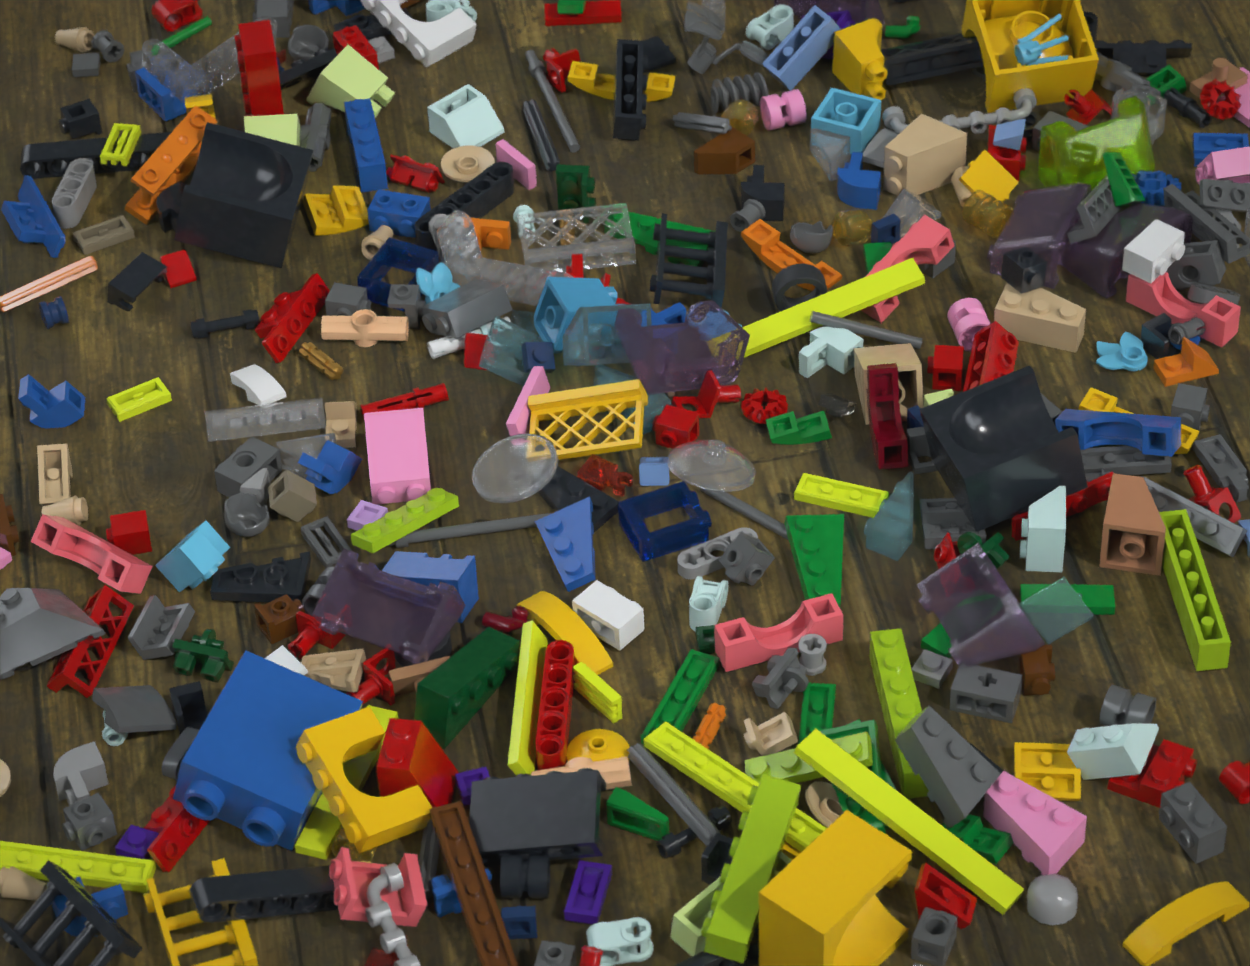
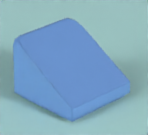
(1009, 134)
(654, 471)

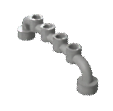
(1023, 98)
(380, 914)

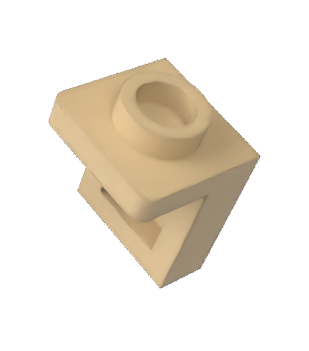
(771, 735)

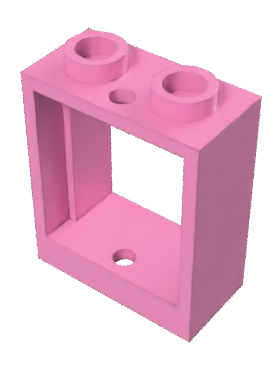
(1226, 165)

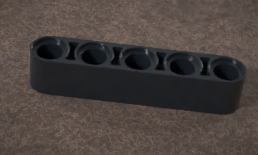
(473, 198)
(263, 894)

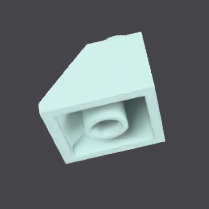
(1045, 533)
(1112, 749)

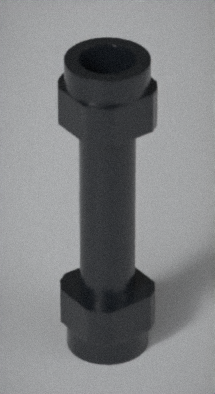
(249, 319)
(671, 844)

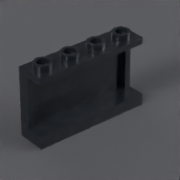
(538, 815)

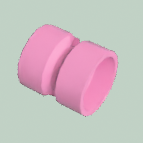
(791, 111)
(966, 319)

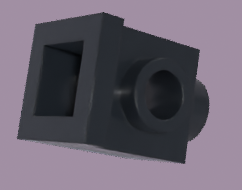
(80, 119)

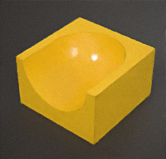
(1003, 22)
(827, 903)

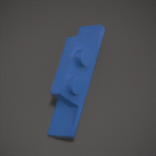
(33, 220)

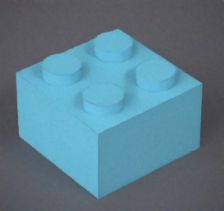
(849, 116)

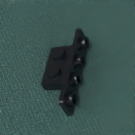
(1144, 57)

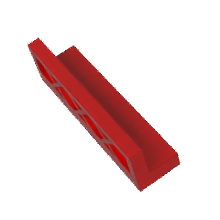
(71, 660)

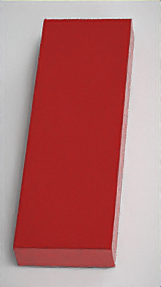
(594, 13)

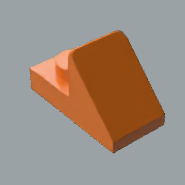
(492, 233)
(1187, 366)

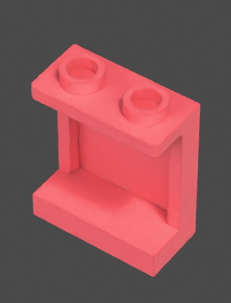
(354, 877)

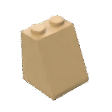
(923, 156)
(908, 374)

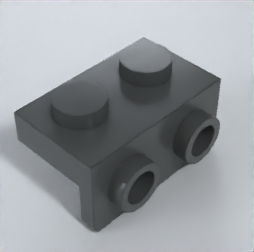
(159, 627)

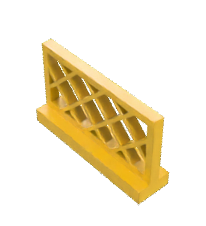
(587, 403)

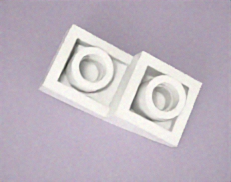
(259, 385)

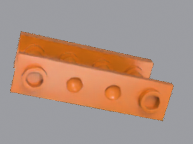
(168, 164)

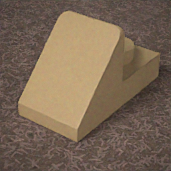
(342, 420)
(54, 473)

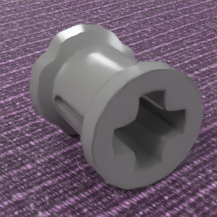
(812, 650)

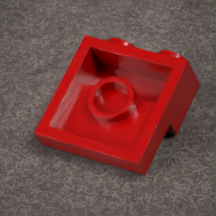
(1163, 770)

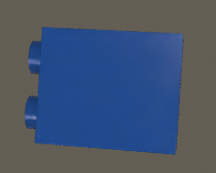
(246, 754)

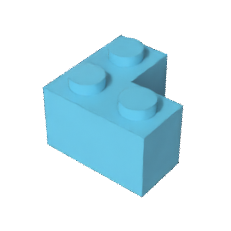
(194, 558)

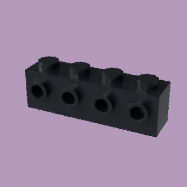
(628, 89)

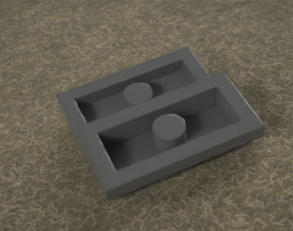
(943, 517)
(134, 709)

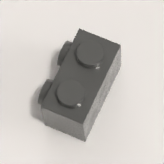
(1192, 822)

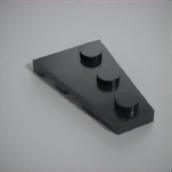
(309, 68)

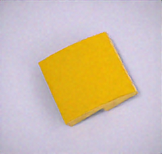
(336, 212)
(1048, 769)

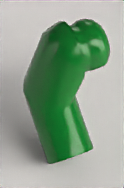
(905, 31)

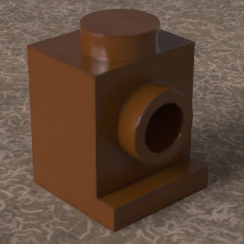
(278, 618)
(1037, 671)

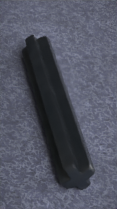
(541, 135)

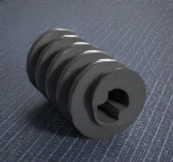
(747, 89)

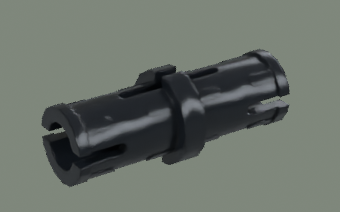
(1187, 107)

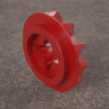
(1224, 109)
(752, 403)

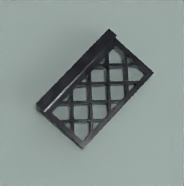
(931, 58)

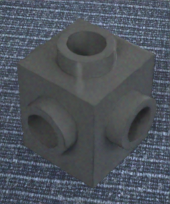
(746, 559)
(89, 822)

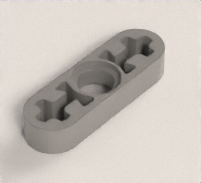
(699, 561)

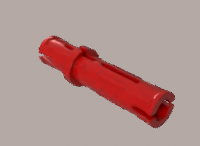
(414, 399)

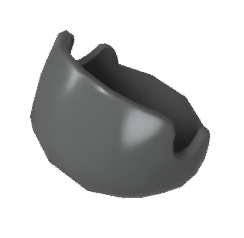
(306, 41)
(810, 237)
(245, 515)

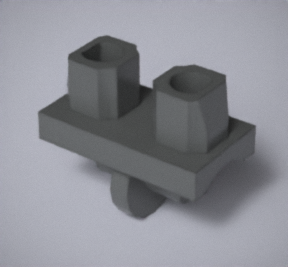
(784, 677)

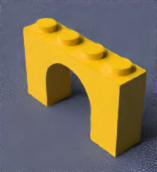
(366, 818)

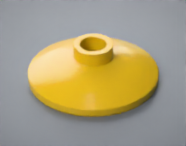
(598, 745)

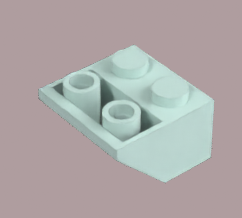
(464, 119)

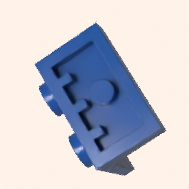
(157, 96)

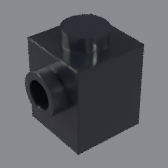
(1023, 269)

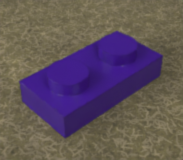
(588, 892)

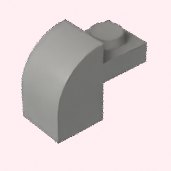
(79, 772)

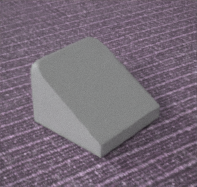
(258, 486)

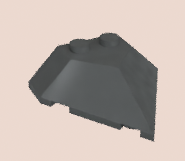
(39, 627)

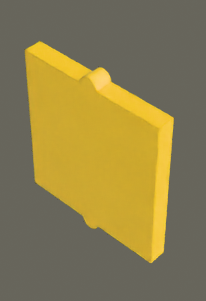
(989, 176)

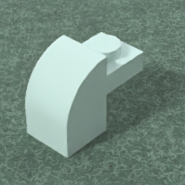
(829, 347)

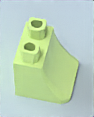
(350, 79)
(276, 127)

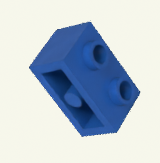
(397, 211)

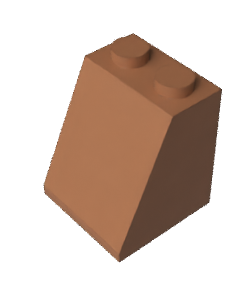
(1132, 528)

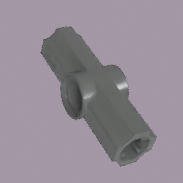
(1117, 75)
(316, 133)

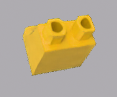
(859, 58)

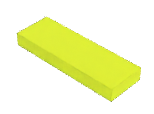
(839, 495)

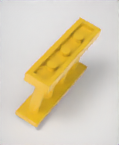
(234, 933)

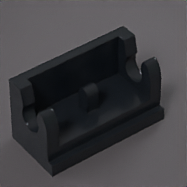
(134, 280)

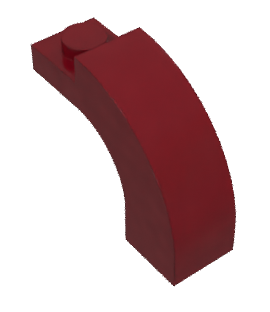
(884, 417)

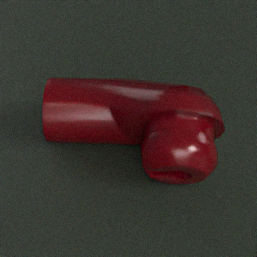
(507, 623)

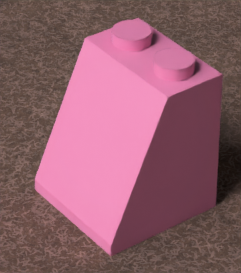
(397, 455)

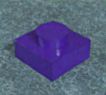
(464, 782)
(136, 843)

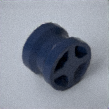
(53, 312)

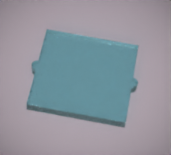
(1056, 610)

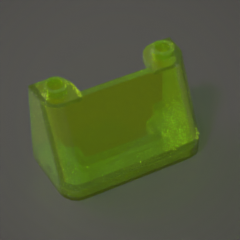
(1077, 155)

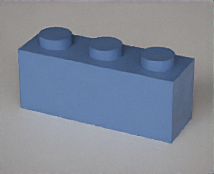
(802, 48)

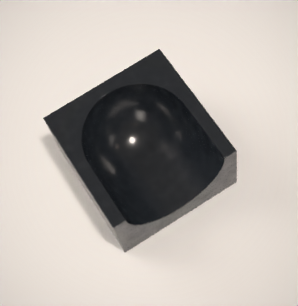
(244, 195)
(1001, 448)

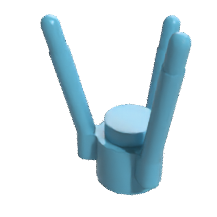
(1029, 51)

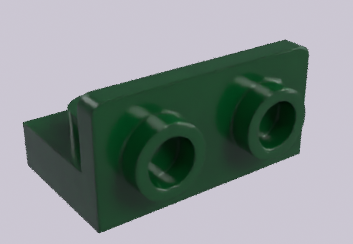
(575, 187)

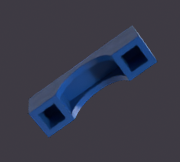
(366, 145)
(1145, 432)

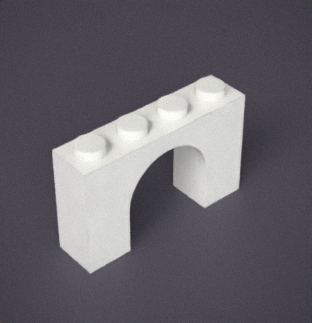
(425, 40)

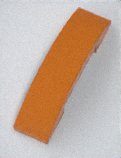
(766, 244)

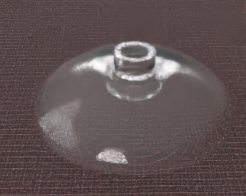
(711, 466)
(515, 468)

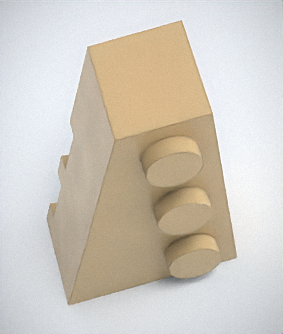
(1041, 318)

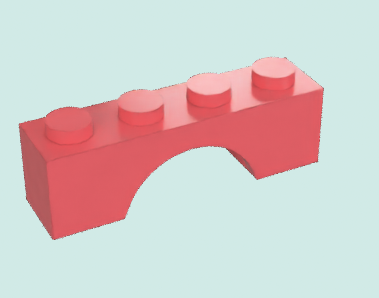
(925, 243)
(1161, 297)
(75, 543)
(744, 645)

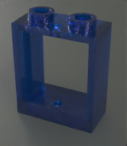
(394, 254)
(668, 539)

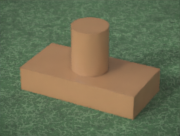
(1221, 70)
(406, 678)

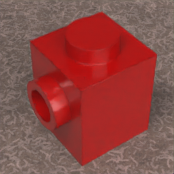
(946, 367)
(675, 426)
(130, 532)

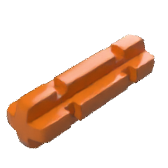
(710, 725)

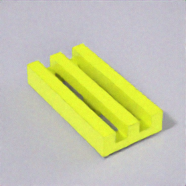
(131, 140)
(139, 399)
(597, 692)

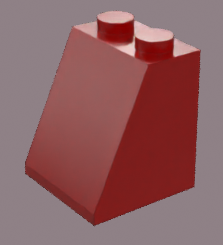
(415, 758)

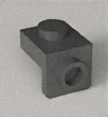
(409, 298)

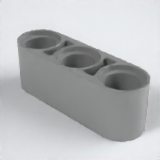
(74, 193)

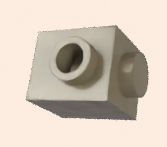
(292, 496)

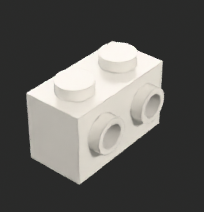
(1153, 251)
(609, 614)

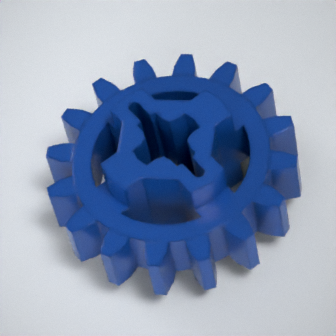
(1152, 185)

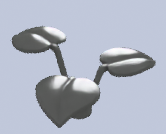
(707, 22)

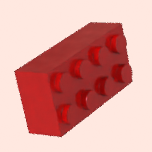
(258, 69)

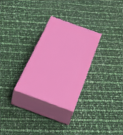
(523, 169)

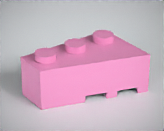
(1038, 823)

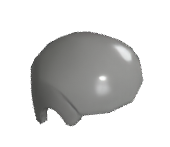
(1052, 899)

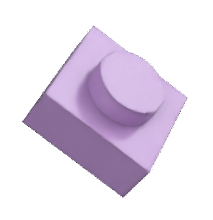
(365, 513)

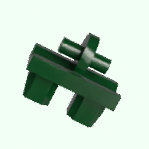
(990, 547)
(203, 651)

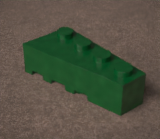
(464, 684)

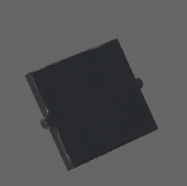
(658, 54)

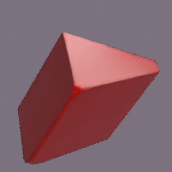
(178, 268)
(473, 350)

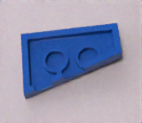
(570, 542)

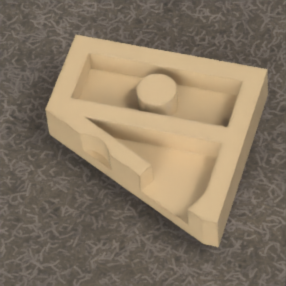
(336, 669)

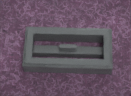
(315, 545)

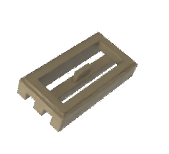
(103, 235)

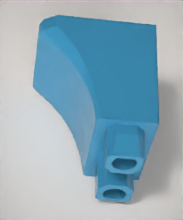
(561, 301)

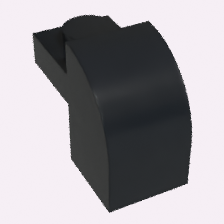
(768, 194)
(169, 206)

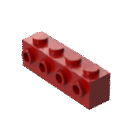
(991, 355)

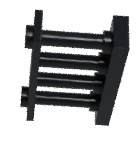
(714, 257)
(79, 903)

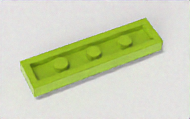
(404, 520)
(791, 768)

